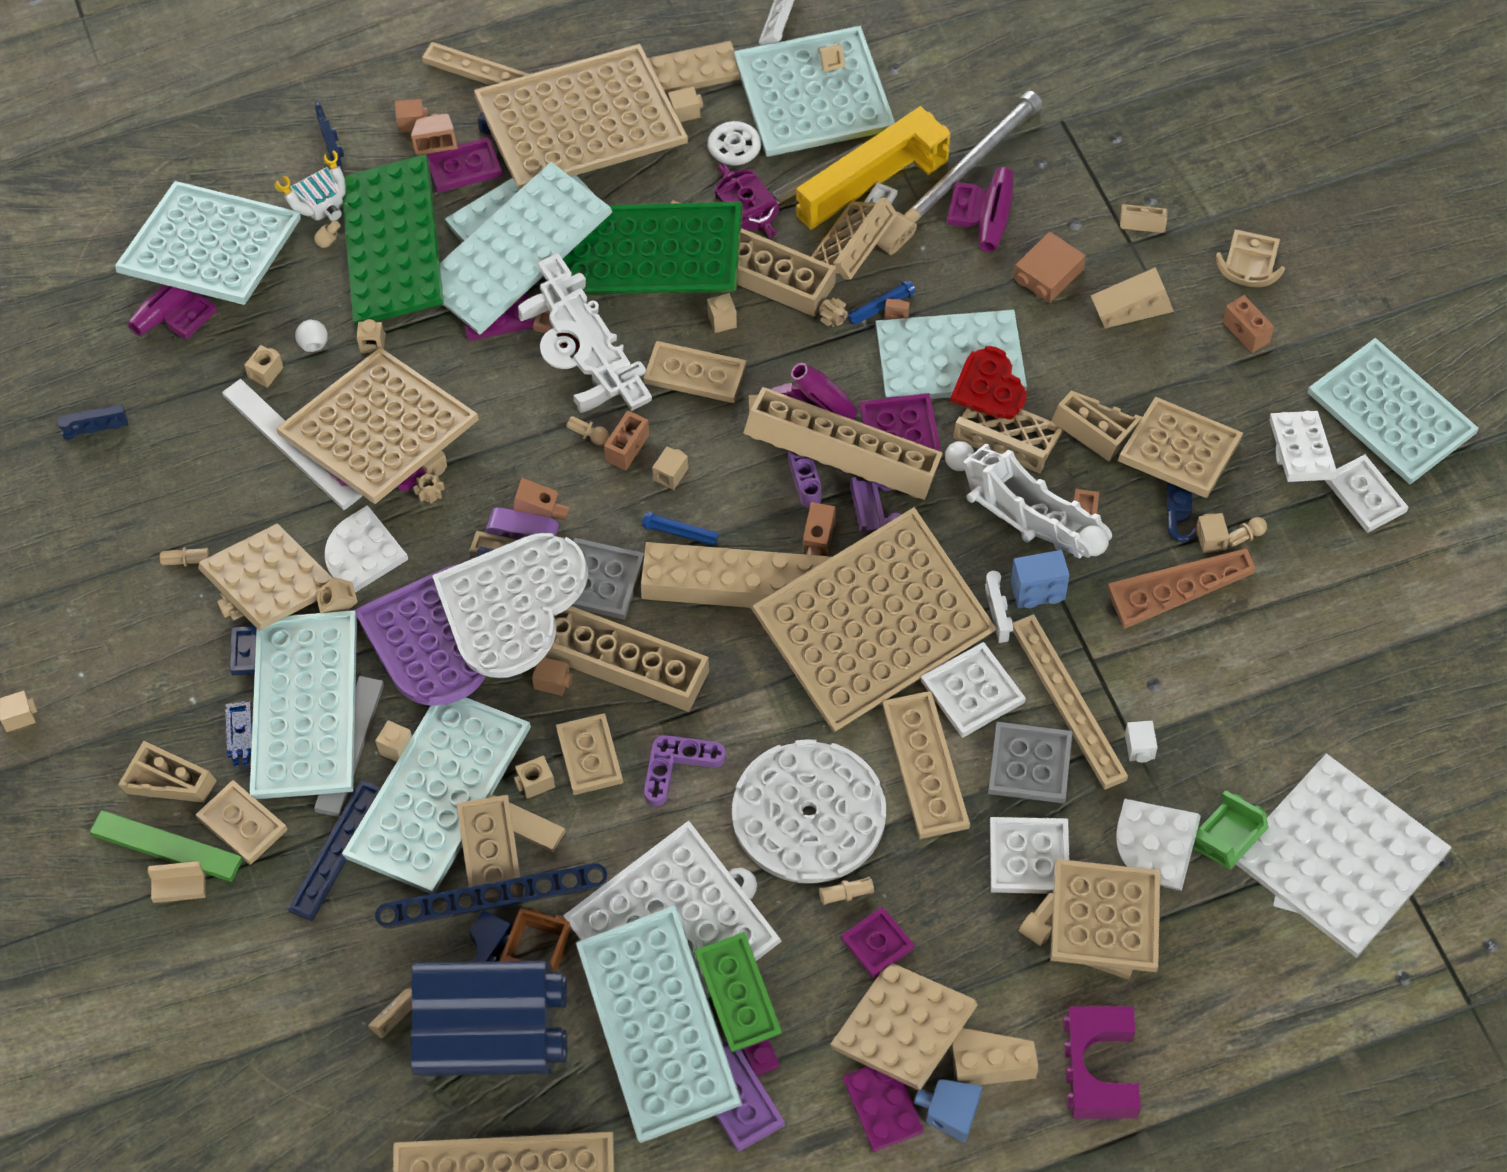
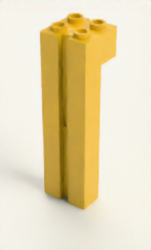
(911, 139)

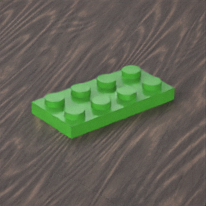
(738, 992)

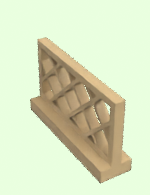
(861, 242)
(1027, 455)

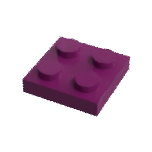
(877, 942)

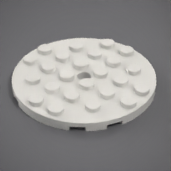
(816, 846)

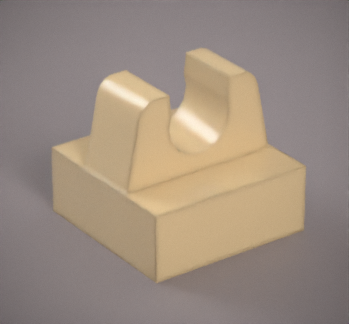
(832, 57)

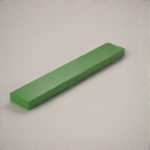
(165, 845)

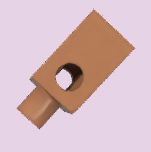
(433, 134)
(539, 500)
(819, 529)

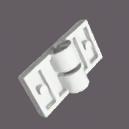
(1302, 446)

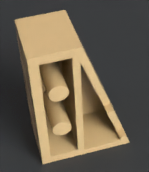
(1133, 300)
(1095, 425)
(165, 775)
(992, 1058)

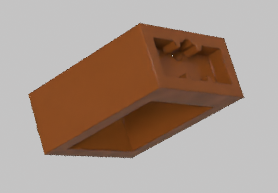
(535, 919)

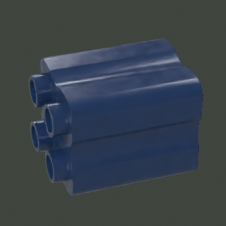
(486, 1018)

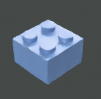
(1039, 579)

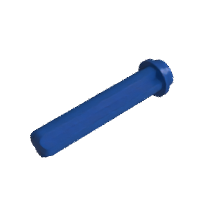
(873, 307)
(679, 529)

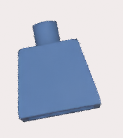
(951, 1107)

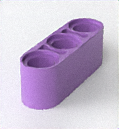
(805, 483)
(519, 524)

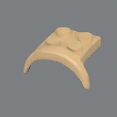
(1251, 260)

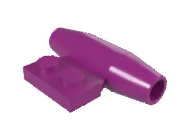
(987, 208)
(178, 307)
(818, 390)

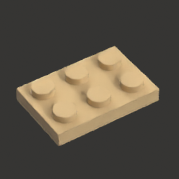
(589, 754)
(241, 822)

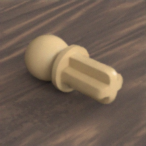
(598, 435)
(1256, 527)

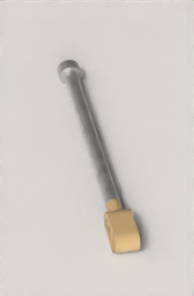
(904, 225)

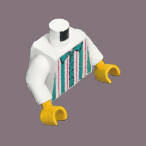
(317, 194)

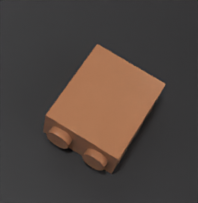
(1049, 267)

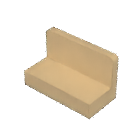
(177, 882)

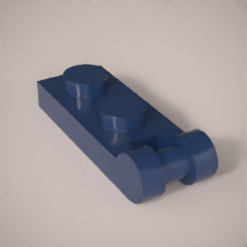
(92, 421)

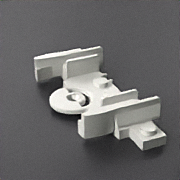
(596, 355)

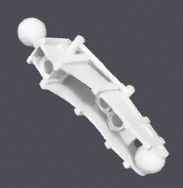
(1027, 504)

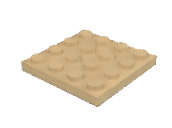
(1180, 447)
(266, 576)
(1105, 915)
(904, 1025)

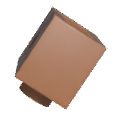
(1248, 324)
(626, 440)

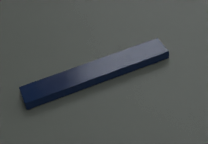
(330, 859)

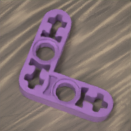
(669, 757)

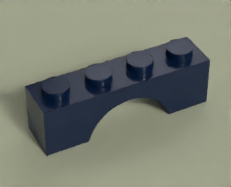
(489, 936)

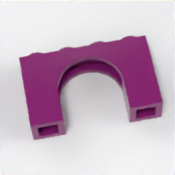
(1090, 1096)

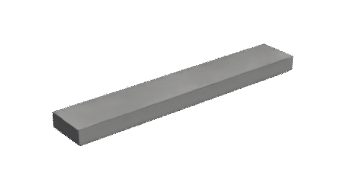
(366, 701)

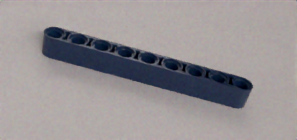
(478, 892)

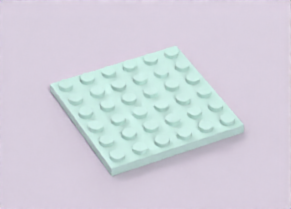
(803, 105)
(208, 242)

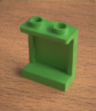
(1231, 830)

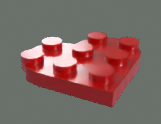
(989, 385)

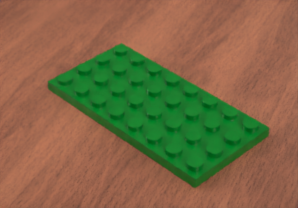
(392, 240)
(661, 249)

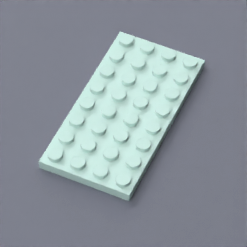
(503, 254)
(304, 706)
(414, 818)
(658, 1024)

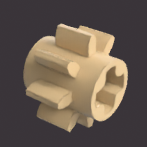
(833, 312)
(429, 488)
(228, 608)

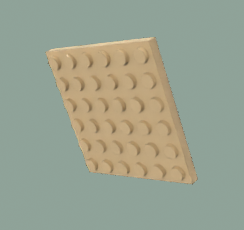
(377, 425)

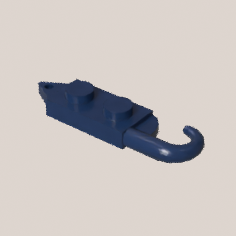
(329, 135)
(1178, 510)

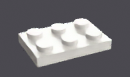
(1367, 494)

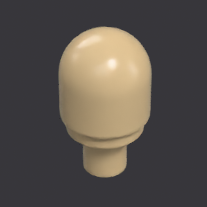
(326, 234)

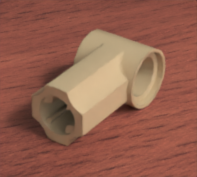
(1039, 924)

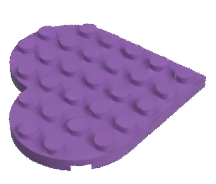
(418, 644)

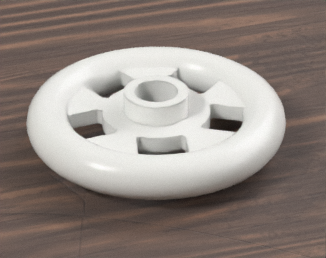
(734, 143)

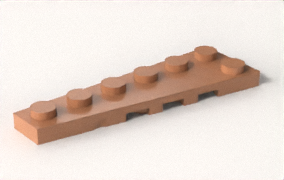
(1165, 589)

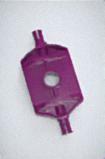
(757, 210)

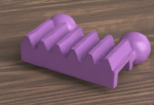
(868, 505)

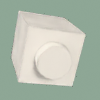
(1141, 741)

